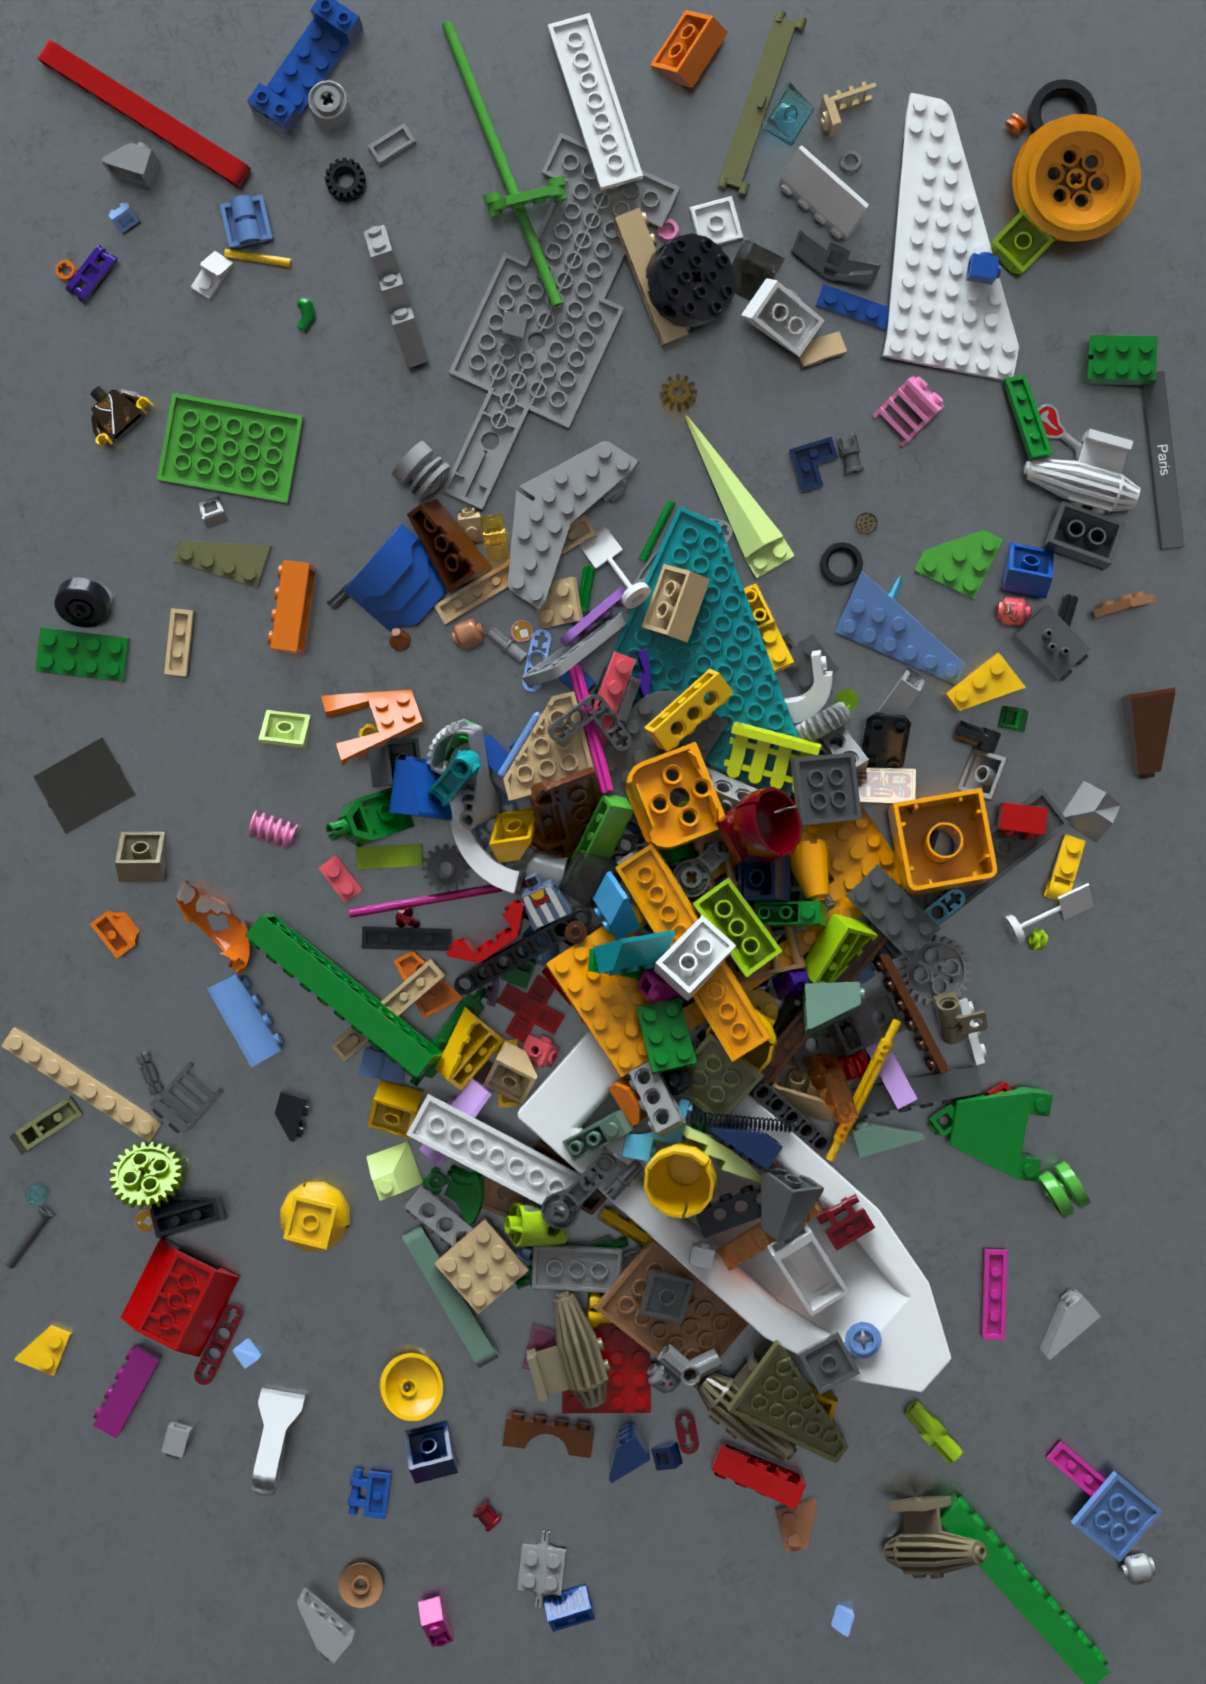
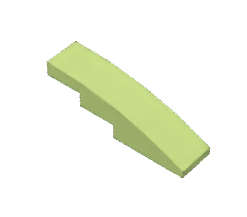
(727, 1159)

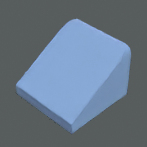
(843, 1620)

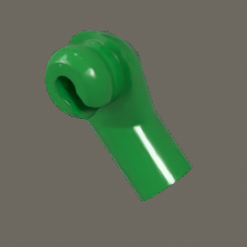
(308, 314)

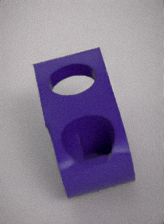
(790, 984)

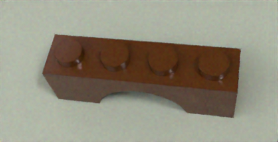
(576, 1437)

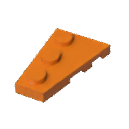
(436, 998)

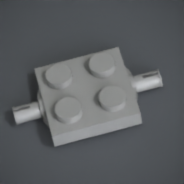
(542, 1569)

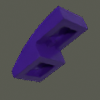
(644, 662)

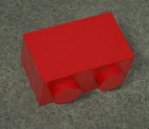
(1022, 819)

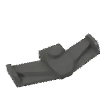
(834, 262)

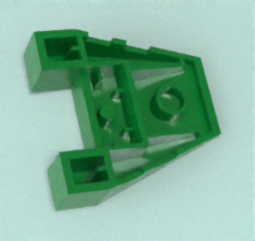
(995, 1129)

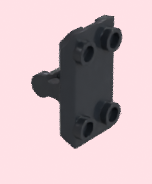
(886, 740)

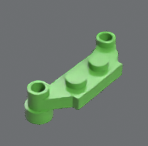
(517, 201)

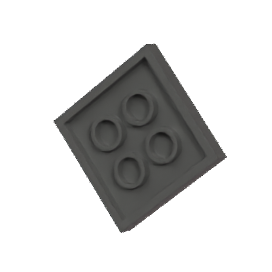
(826, 788)

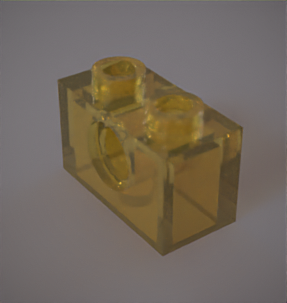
(495, 538)

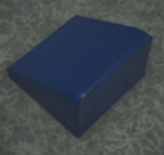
(667, 1456)

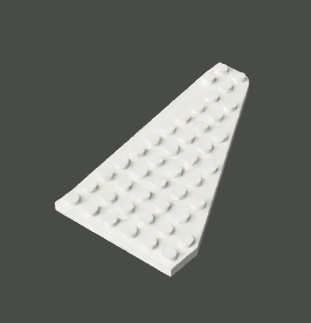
(932, 308)

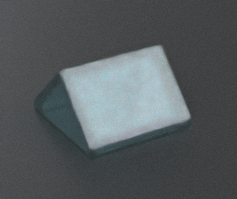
(788, 114)

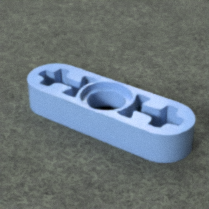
(534, 643)

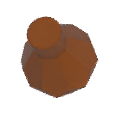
(399, 639)

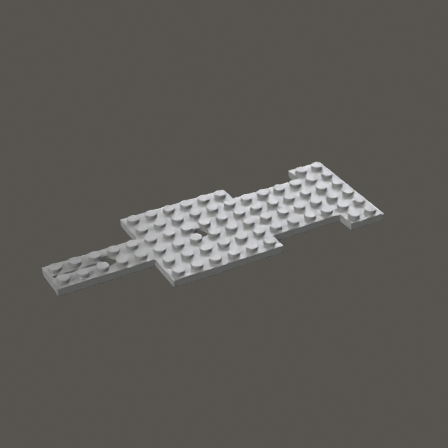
(583, 261)

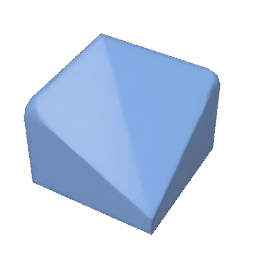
(246, 1353)

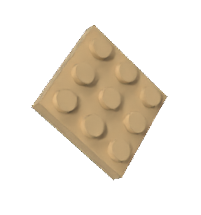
(481, 1266)

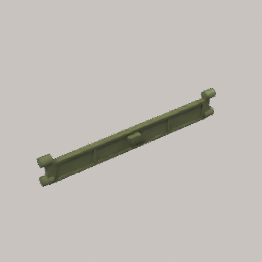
(758, 101)

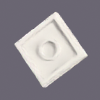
(717, 221)

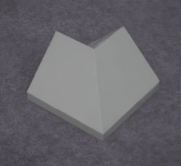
(1091, 811)

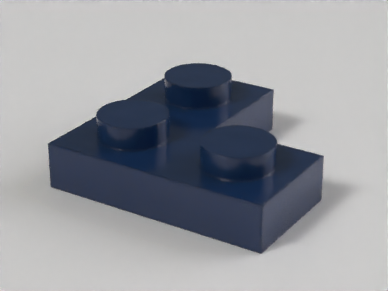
(807, 457)

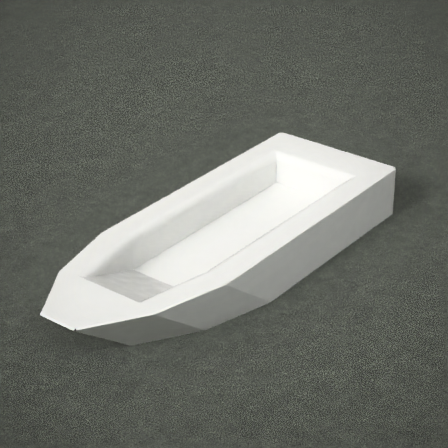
(875, 1268)

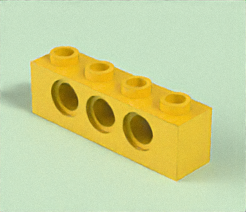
(677, 711)

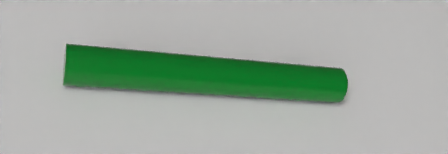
(656, 531)

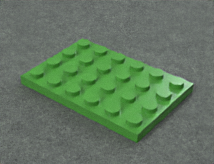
(230, 448)

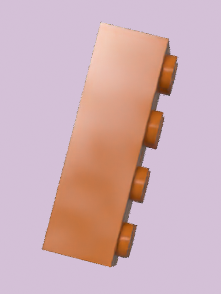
(292, 607)

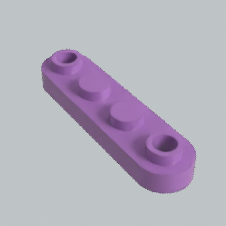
(588, 623)

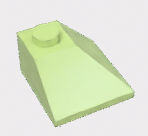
(394, 1170)

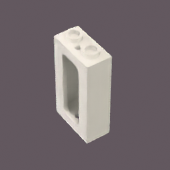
(824, 1296)

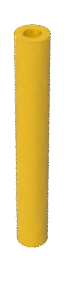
(259, 258)

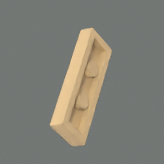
(179, 642)

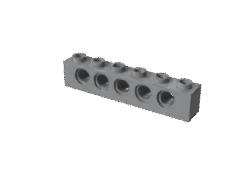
(423, 1197)

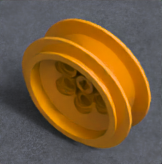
(1115, 167)

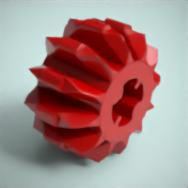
(854, 1064)

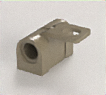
(951, 1022)

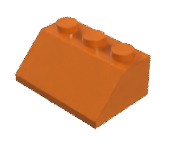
(689, 48)

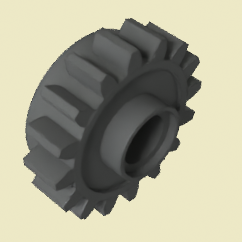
(434, 864)

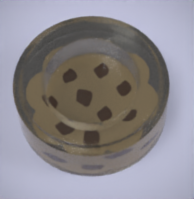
(866, 523)

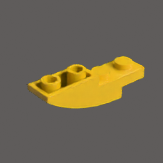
(773, 641)

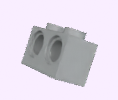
(848, 745)

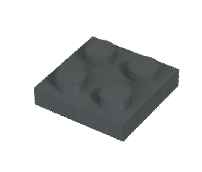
(666, 1296)
(828, 1363)

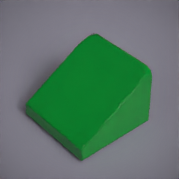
(1013, 718)

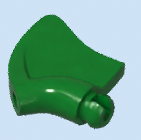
(466, 1191)

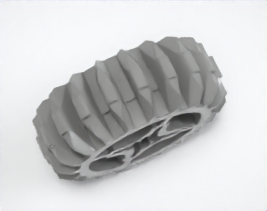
(824, 722)

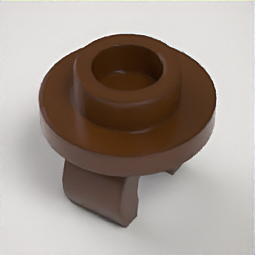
(576, 932)

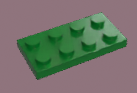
(82, 654)

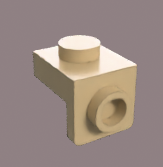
(470, 523)

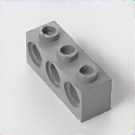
(666, 1105)

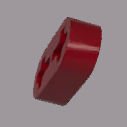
(681, 1432)

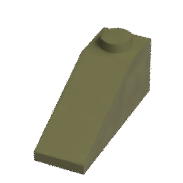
(45, 1125)

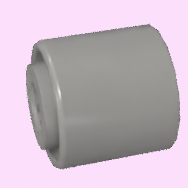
(333, 115)
(547, 866)

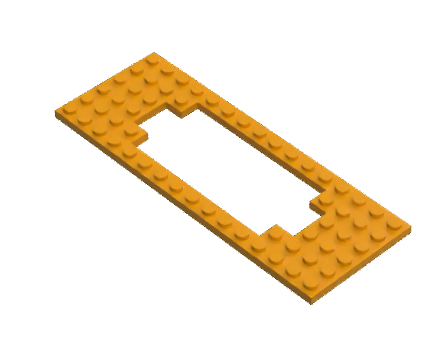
(610, 1002)

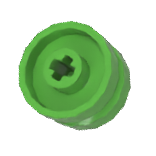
(1066, 1188)

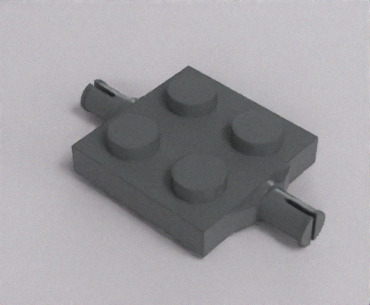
(802, 671)

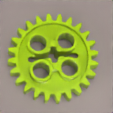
(146, 1175)

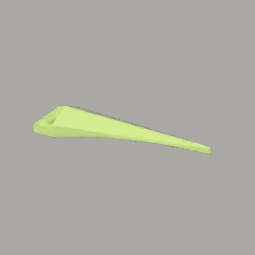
(754, 531)

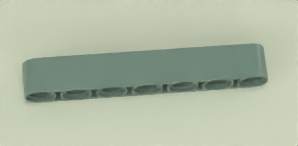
(452, 1301)

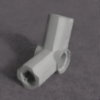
(679, 1364)

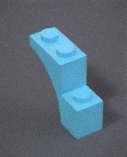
(640, 1144)

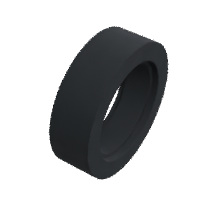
(1059, 87)

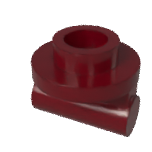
(404, 917)

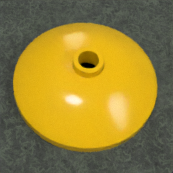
(423, 1384)

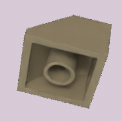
(141, 857)

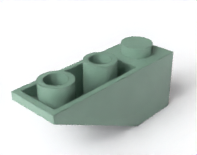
(598, 1135)

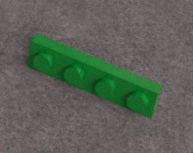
(1027, 417)

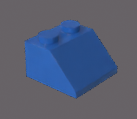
(1028, 570)

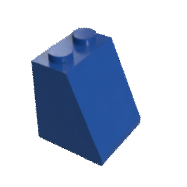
(411, 788)

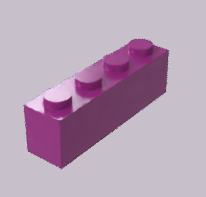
(127, 1390)

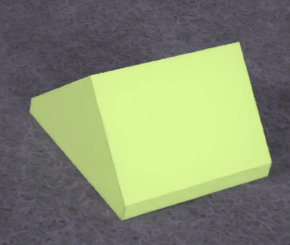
(285, 729)

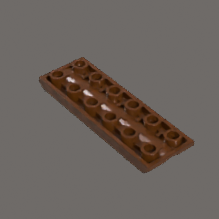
(914, 1020)

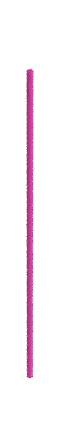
(425, 900)

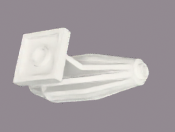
(1093, 479)

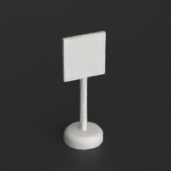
(602, 549)
(1070, 905)

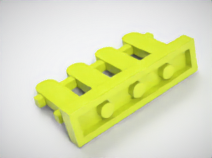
(762, 749)

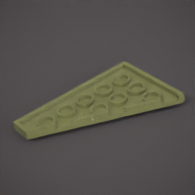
(785, 1405)

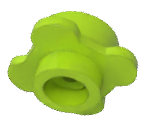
(1037, 939)

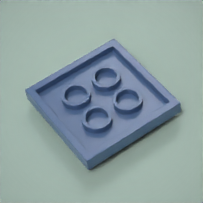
(1116, 1516)

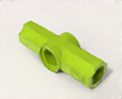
(933, 1432)

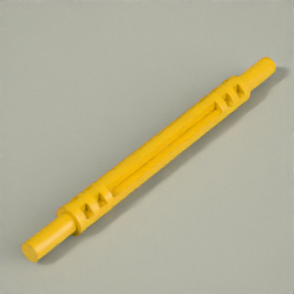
(865, 1087)

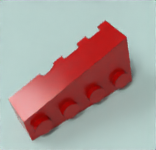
(758, 1474)

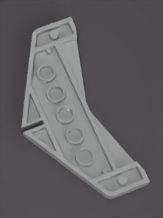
(559, 500)

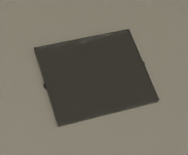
(84, 785)

